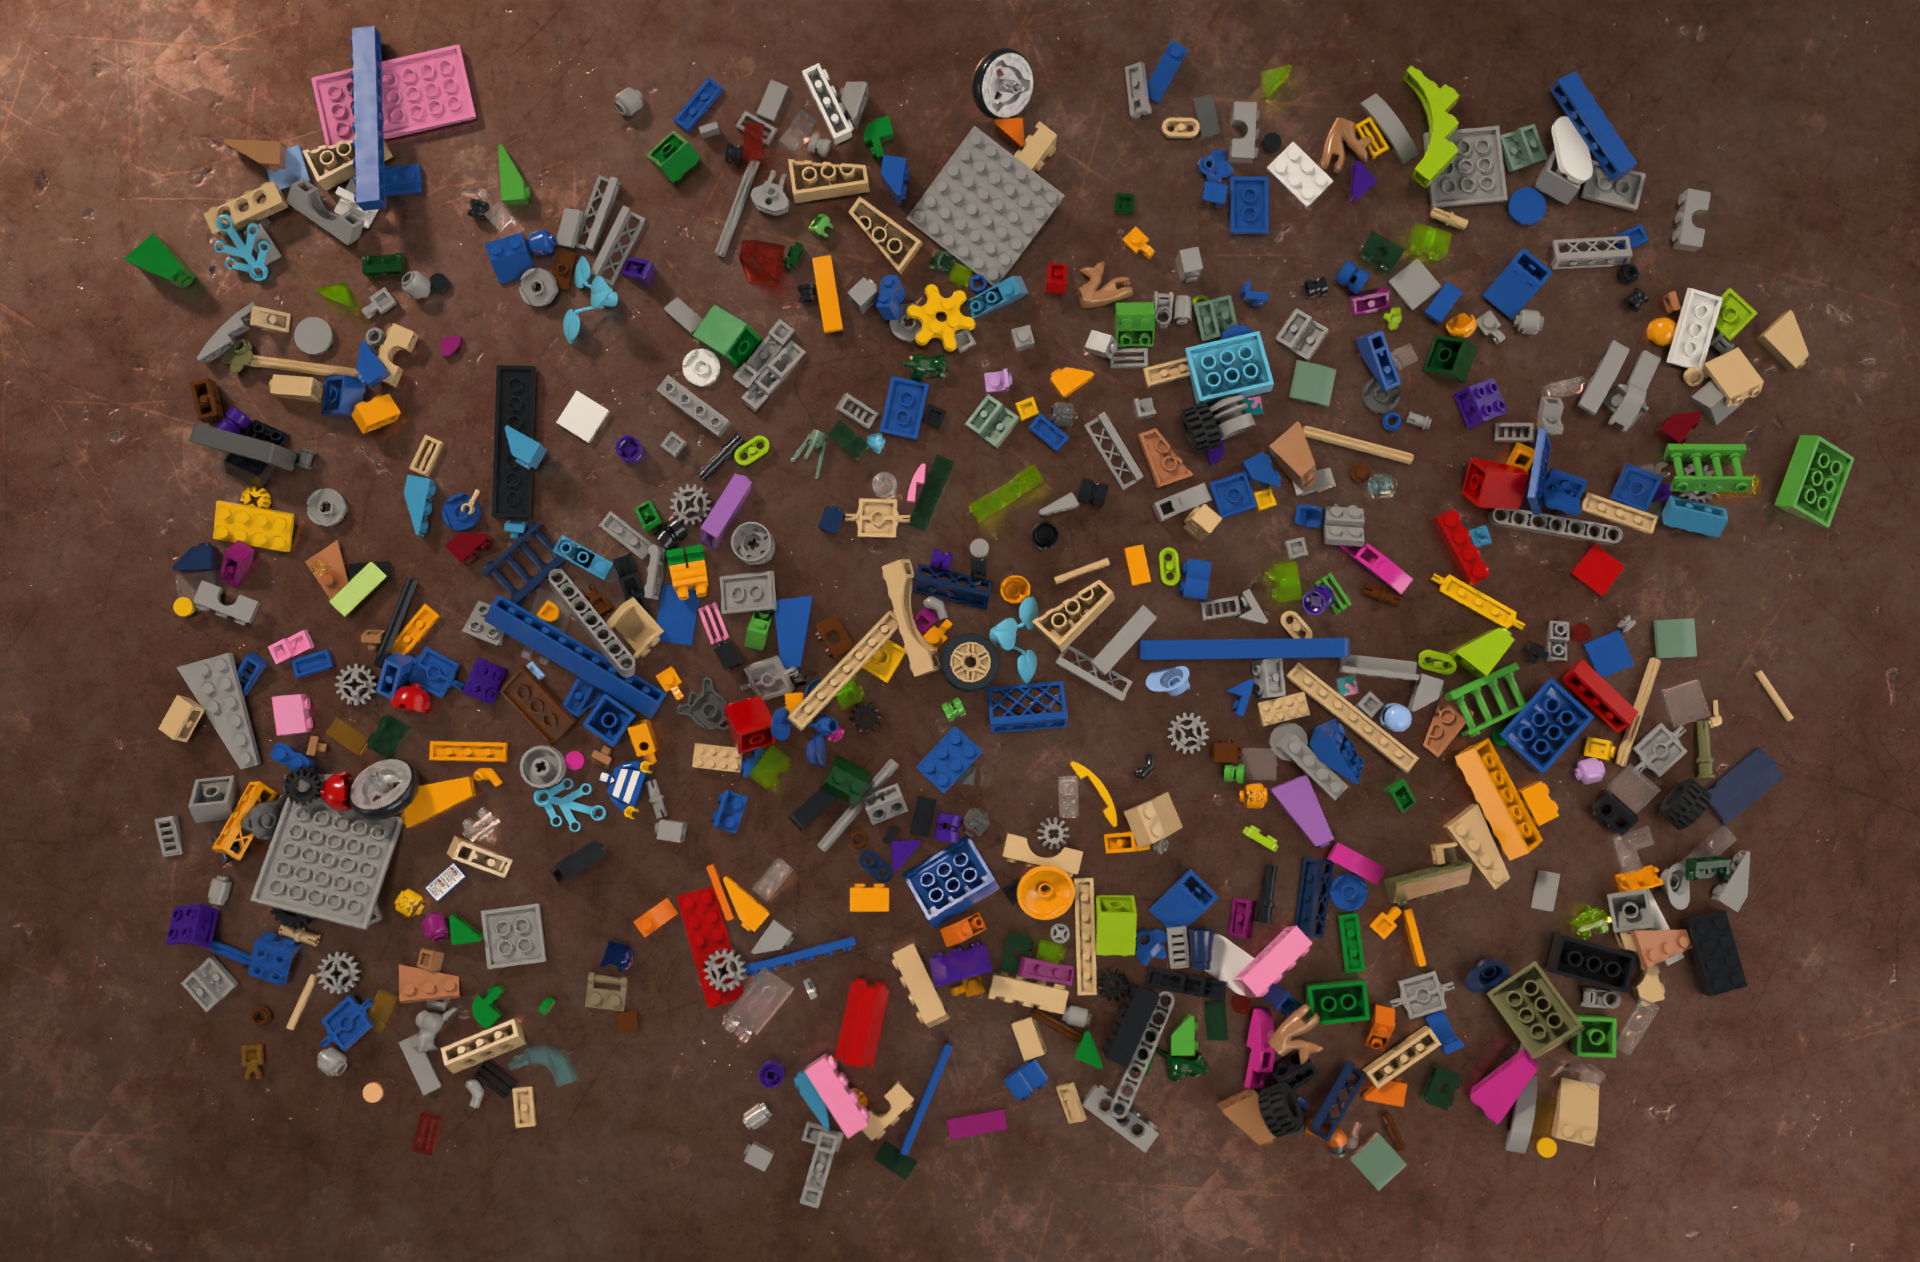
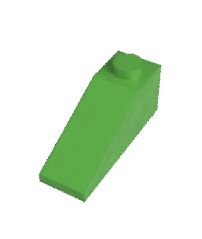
(513, 188)

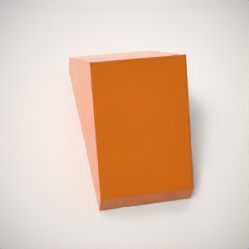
(1011, 130)

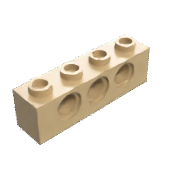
(274, 203)
(1201, 522)
(483, 1046)
(1401, 1057)

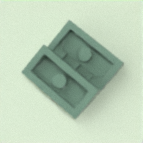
(1522, 148)
(1215, 316)
(1312, 383)
(992, 421)
(1675, 638)
(1378, 1162)

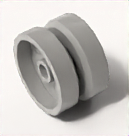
(531, 766)

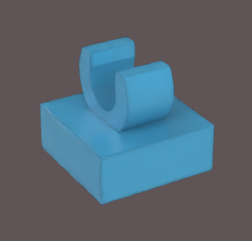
(516, 528)
(1480, 536)

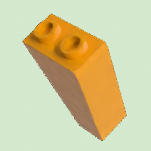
(436, 799)

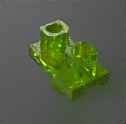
(1591, 919)

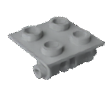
(481, 629)

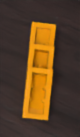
(827, 294)

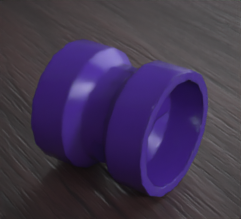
(941, 559)

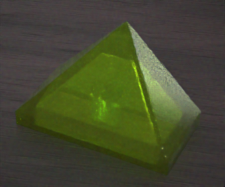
(1273, 78)
(339, 293)

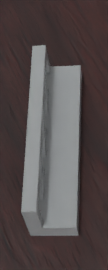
(601, 215)
(611, 242)
(1577, 259)
(1119, 446)
(1378, 667)
(1089, 678)

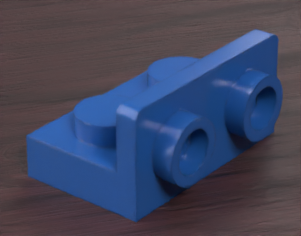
(730, 811)

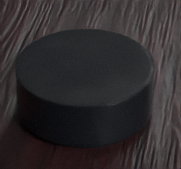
(1271, 142)
(439, 283)

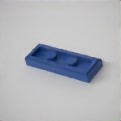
(698, 105)

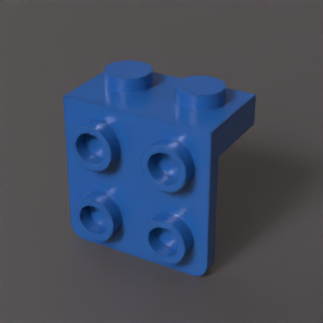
(1564, 491)
(272, 957)

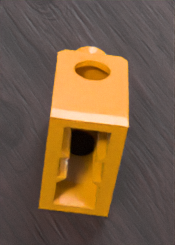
(642, 732)

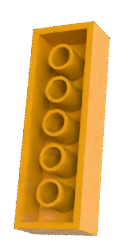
(1498, 799)

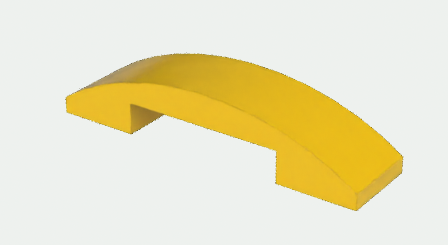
(1109, 812)

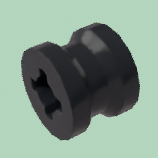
(734, 153)
(477, 209)
(807, 293)
(1636, 300)
(978, 566)

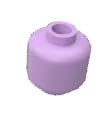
(1589, 771)

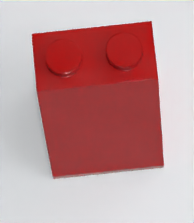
(1495, 484)
(749, 724)

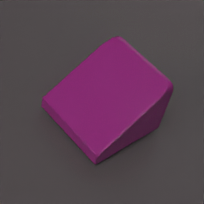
(925, 619)

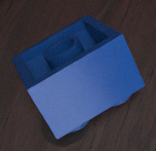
(509, 257)
(342, 395)
(609, 719)

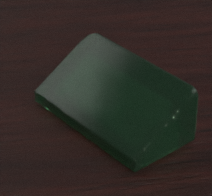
(1216, 1020)
(895, 1161)

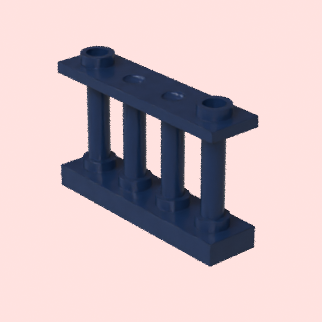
(531, 583)

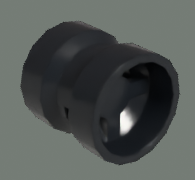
(1316, 287)

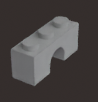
(1244, 149)
(1687, 235)
(242, 610)

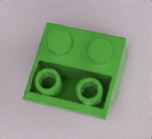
(1135, 324)

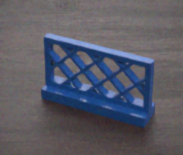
(1027, 720)

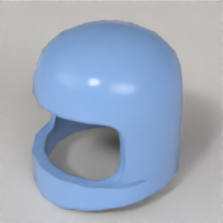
(1396, 718)

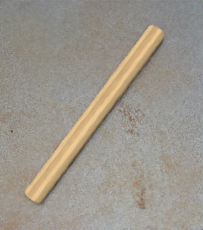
(302, 367)
(1358, 445)
(1639, 705)

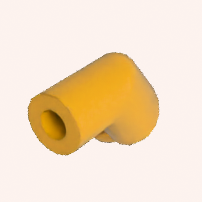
(488, 774)

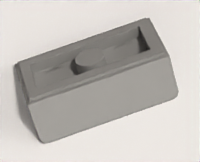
(683, 315)
(1545, 890)

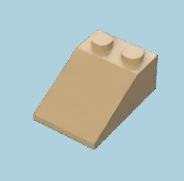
(1153, 820)
(1576, 1112)

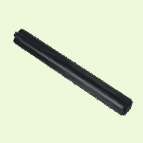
(395, 622)

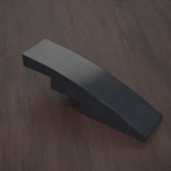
(630, 580)
(1186, 983)

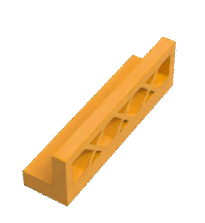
(233, 826)

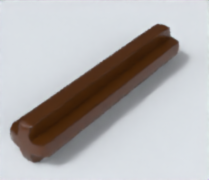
(1056, 1025)

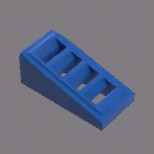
(257, 665)

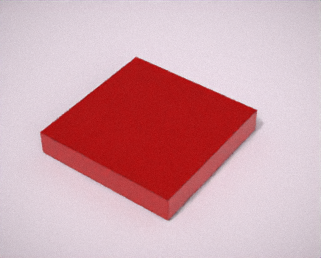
(1597, 570)

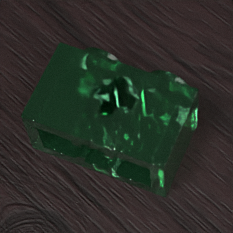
(1390, 252)
(848, 440)
(1013, 941)
(1444, 1077)

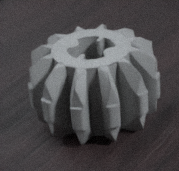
(1053, 826)

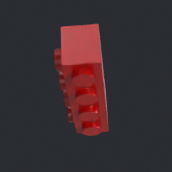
(1460, 547)
(1600, 696)

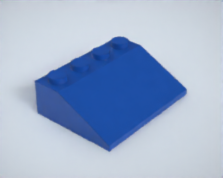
(1546, 726)
(950, 881)

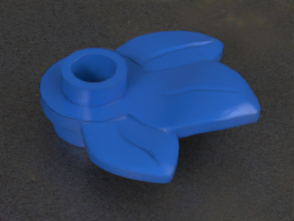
(1218, 166)
(1152, 946)

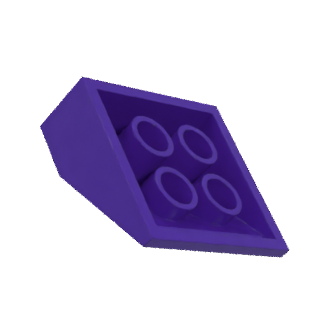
(960, 963)

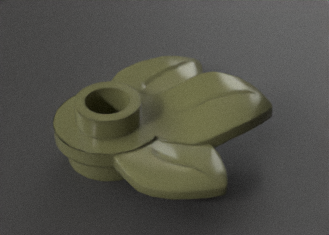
(238, 356)

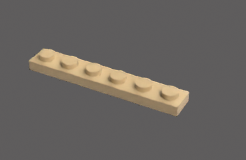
(1085, 936)

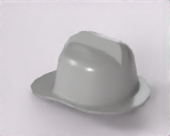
(1676, 885)

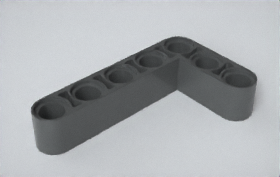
(244, 446)

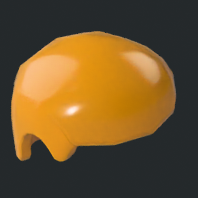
(1461, 326)
(1661, 331)
(1015, 589)

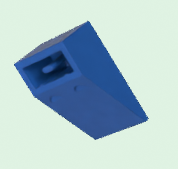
(1517, 283)
(1336, 750)
(1183, 901)

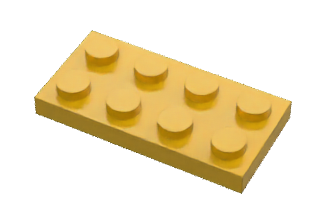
(253, 526)

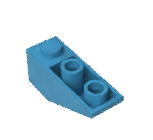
(997, 296)
(418, 498)
(582, 557)

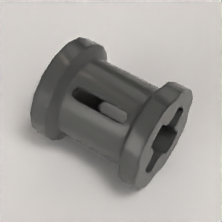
(1719, 338)
(305, 458)

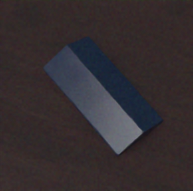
(1743, 785)

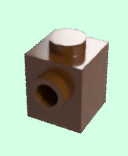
(1225, 751)

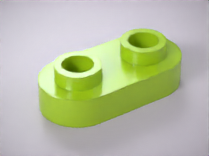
(751, 449)
(1169, 566)
(1436, 662)
(1254, 833)

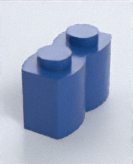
(890, 297)
(1196, 579)
(290, 755)
(1026, 1079)

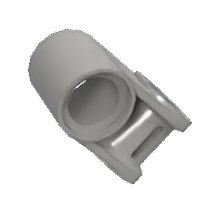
(1163, 306)
(1596, 997)

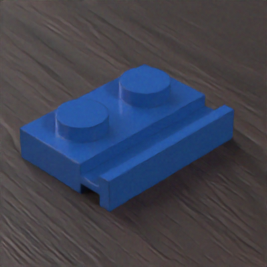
(403, 180)

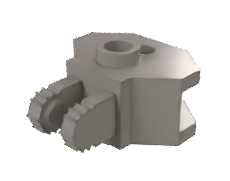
(771, 194)

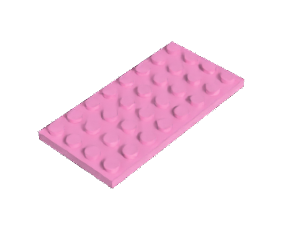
(417, 94)

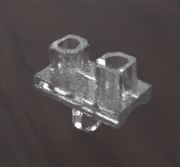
(482, 828)

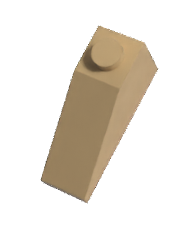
(479, 857)

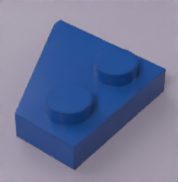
(582, 697)

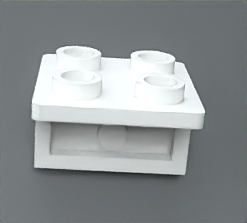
(348, 203)

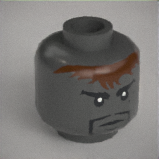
(1063, 414)
(976, 822)

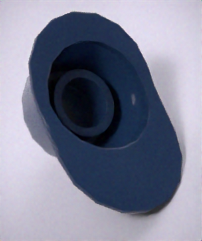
(1487, 975)

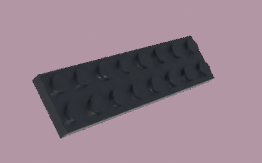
(517, 410)

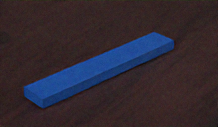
(926, 1098)

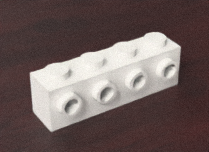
(826, 102)

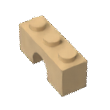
(396, 339)
(900, 1100)

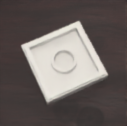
(582, 416)

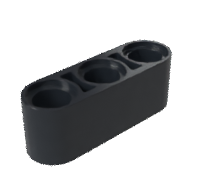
(812, 809)

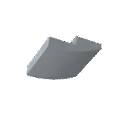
(1302, 335)
(209, 983)

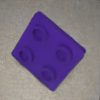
(484, 681)

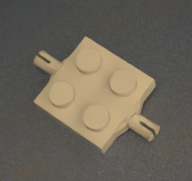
(878, 518)

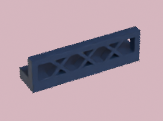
(952, 589)
(1310, 896)
(1330, 1099)

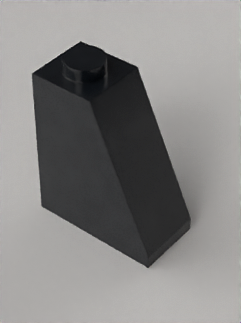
(578, 862)

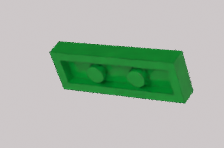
(1351, 943)

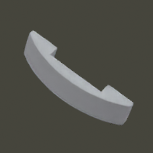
(1391, 127)
(764, 354)
(1522, 1118)
(819, 1169)

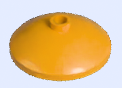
(1047, 902)

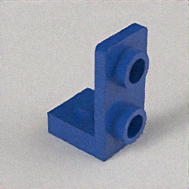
(1443, 1031)

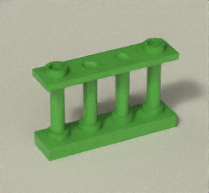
(1708, 453)
(1474, 688)

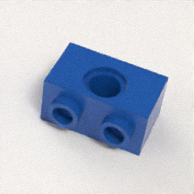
(394, 674)

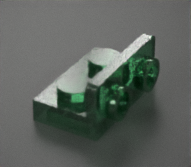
(388, 736)

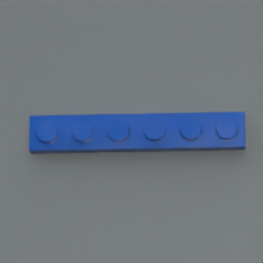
(806, 954)

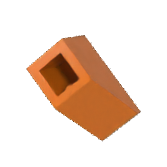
(962, 929)
(1380, 1027)

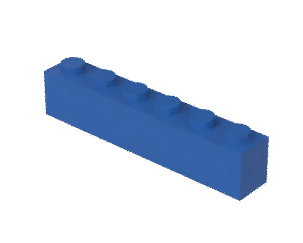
(1593, 126)

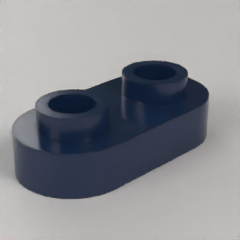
(876, 866)

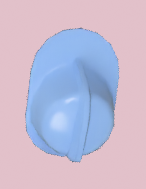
(1171, 680)

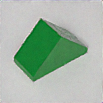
(649, 517)
(1400, 795)
(462, 931)
(1087, 1051)

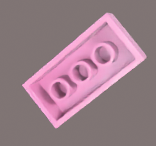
(1272, 962)
(837, 1095)

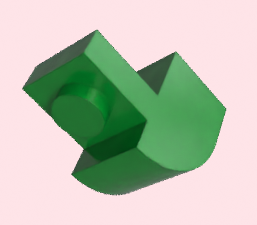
(876, 133)
(483, 1008)

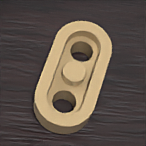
(1180, 126)
(1296, 626)

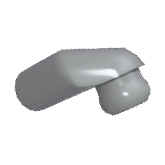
(938, 605)
(476, 1090)

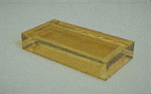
(347, 735)
(381, 1010)
(1544, 1116)

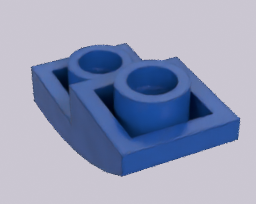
(1443, 302)
(748, 765)

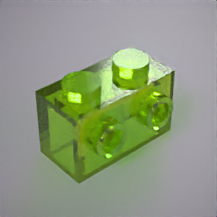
(1428, 241)
(1286, 582)
(850, 694)
(770, 767)

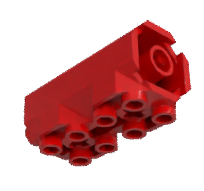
(862, 1023)

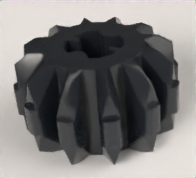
(867, 711)
(1114, 977)

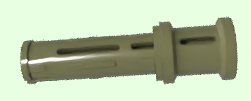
(1704, 760)

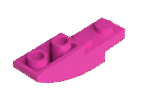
(1379, 566)
(1261, 1054)

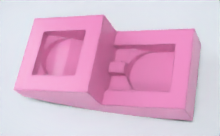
(918, 479)
(291, 647)

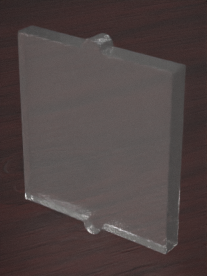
(1260, 763)

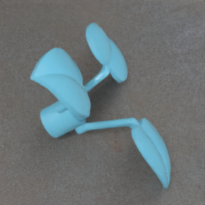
(600, 296)
(1005, 635)

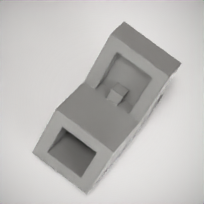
(1550, 415)

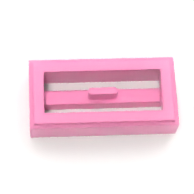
(708, 608)

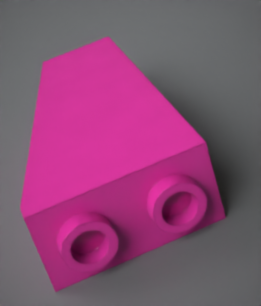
(1504, 1085)

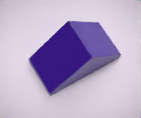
(1361, 181)
(639, 270)
(902, 850)

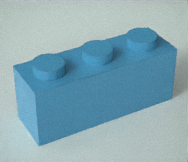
(1694, 516)

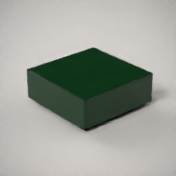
(1124, 203)

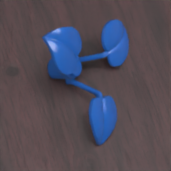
(816, 747)

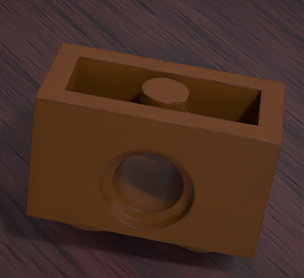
(207, 400)
(829, 626)

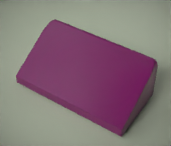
(1369, 301)
(1242, 918)

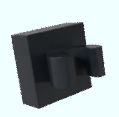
(1536, 651)

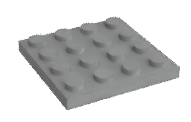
(1474, 174)

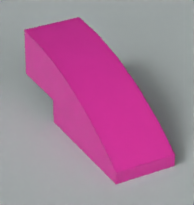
(1356, 863)

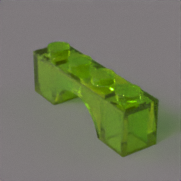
(1006, 494)

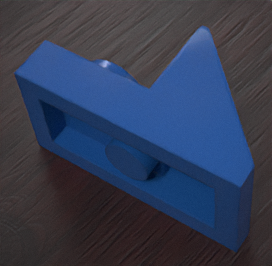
(1243, 691)

